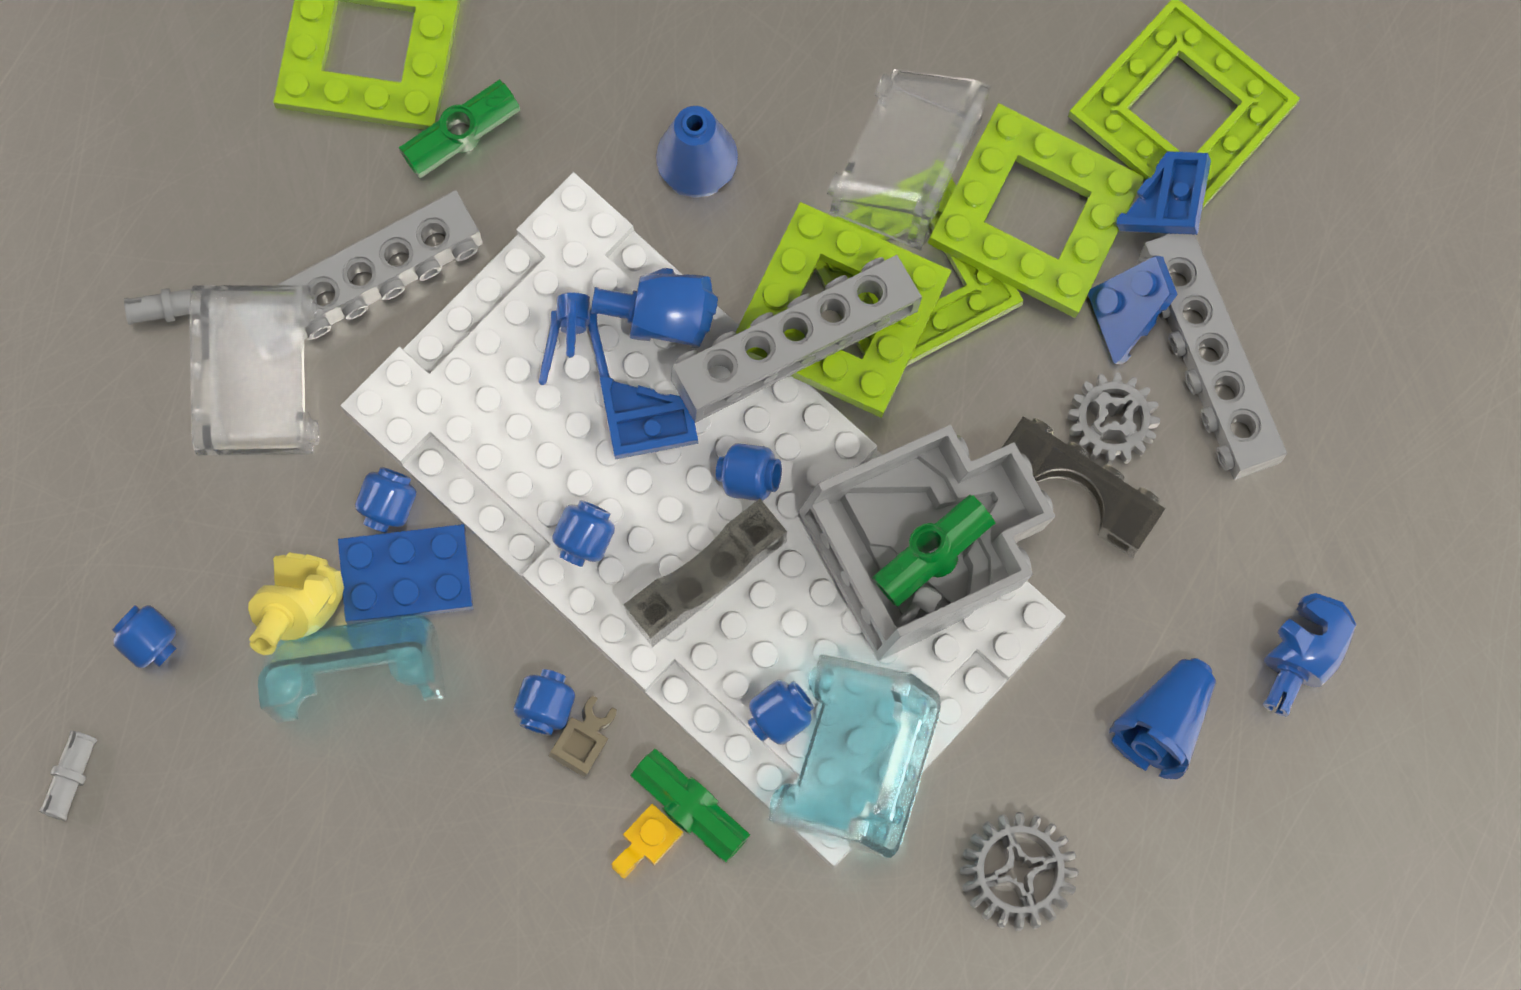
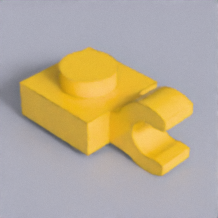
(649, 838)

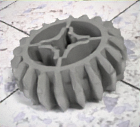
(1013, 851)

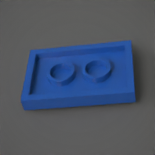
(405, 574)

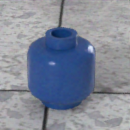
(749, 472)
(385, 499)
(583, 533)
(144, 636)
(544, 702)
(780, 712)

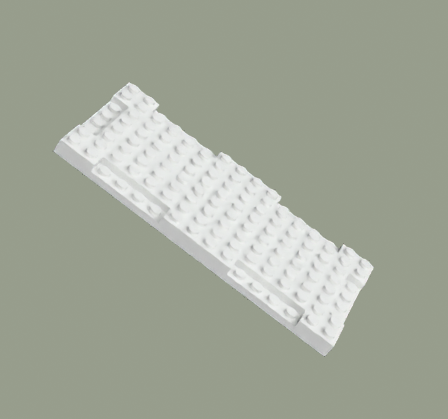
(512, 453)

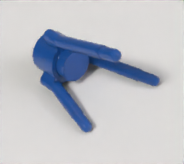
(573, 317)

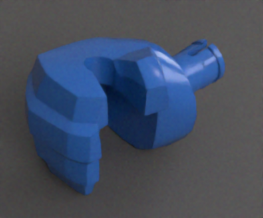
(663, 307)
(1306, 656)

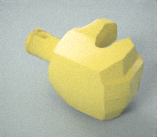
(297, 604)

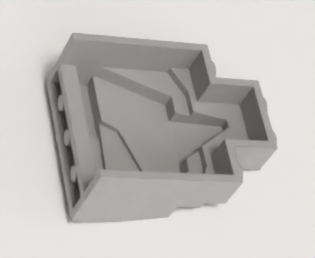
(872, 509)

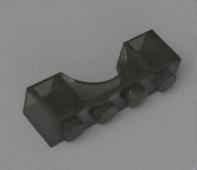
(1124, 512)
(724, 561)

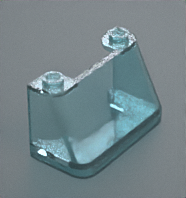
(404, 643)
(861, 756)

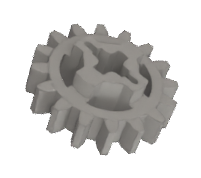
(1123, 432)

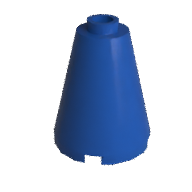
(696, 153)
(1167, 720)

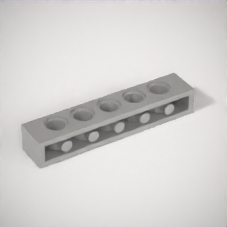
(373, 253)
(1232, 369)
(707, 395)

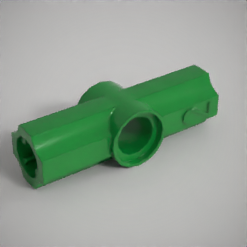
(480, 112)
(951, 537)
(690, 805)

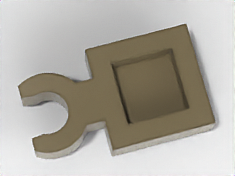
(581, 741)

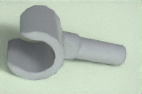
(925, 599)

